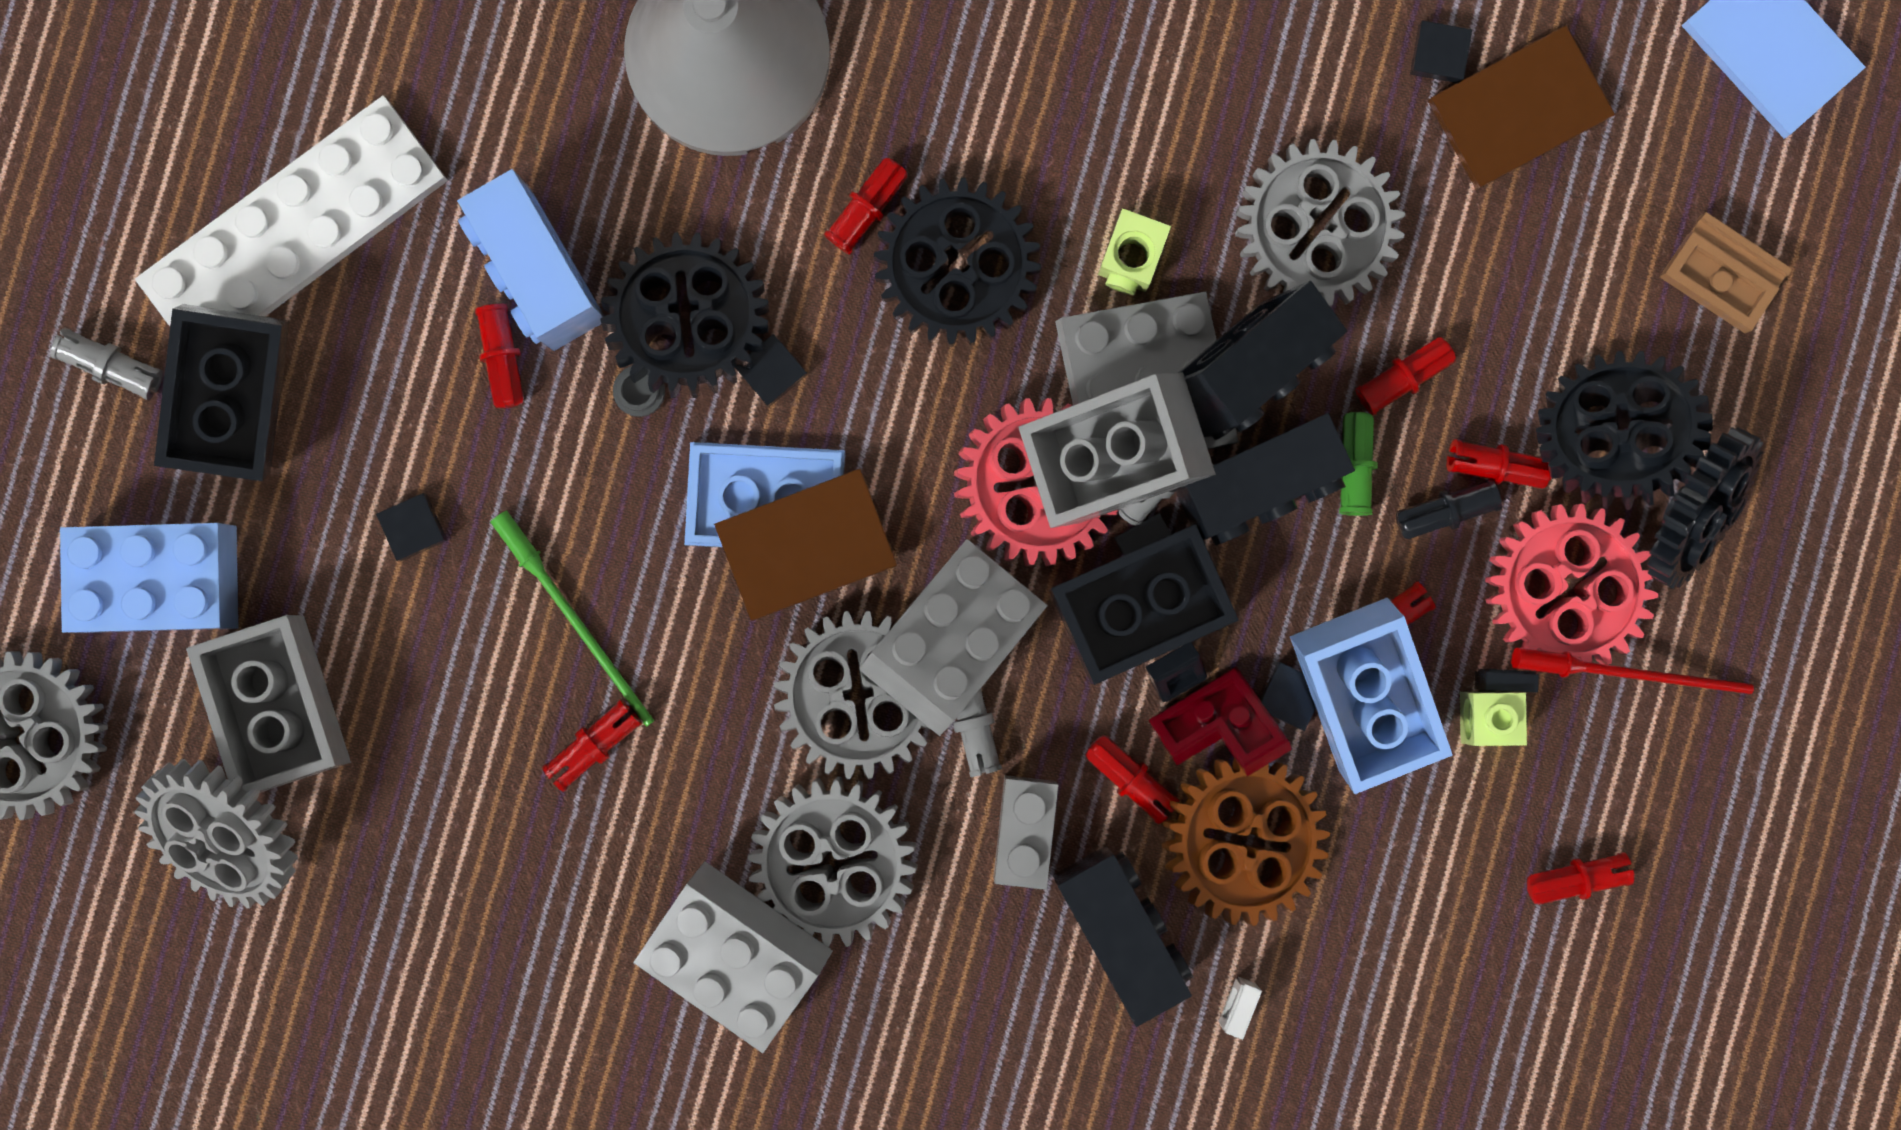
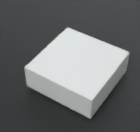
(1239, 1007)

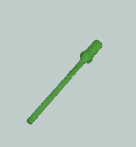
(531, 560)

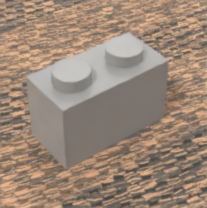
(1025, 832)

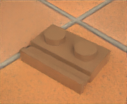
(1725, 273)

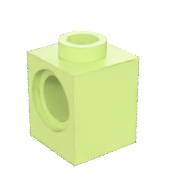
(1137, 230)
(1493, 718)

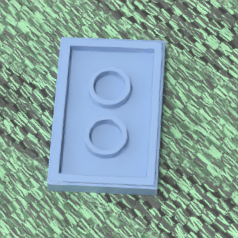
(1775, 55)
(742, 477)

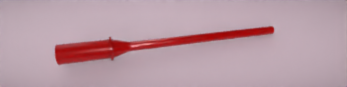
(1566, 664)

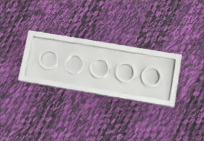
(299, 219)

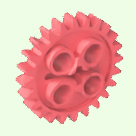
(990, 507)
(1543, 551)

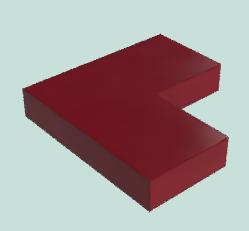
(1223, 711)

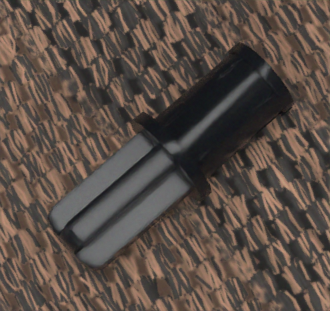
(1449, 509)

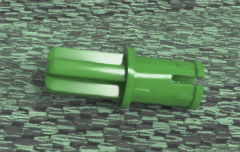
(1358, 443)

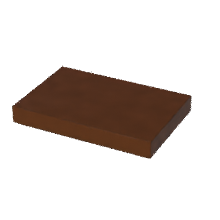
(1521, 107)
(805, 545)

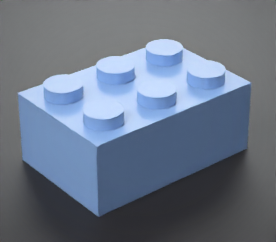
(529, 261)
(148, 577)
(1371, 695)

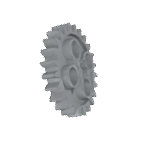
(1284, 195)
(811, 701)
(55, 706)
(821, 817)
(216, 833)

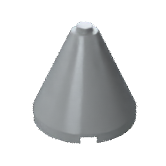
(727, 69)

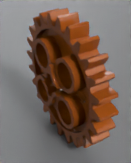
(1236, 885)

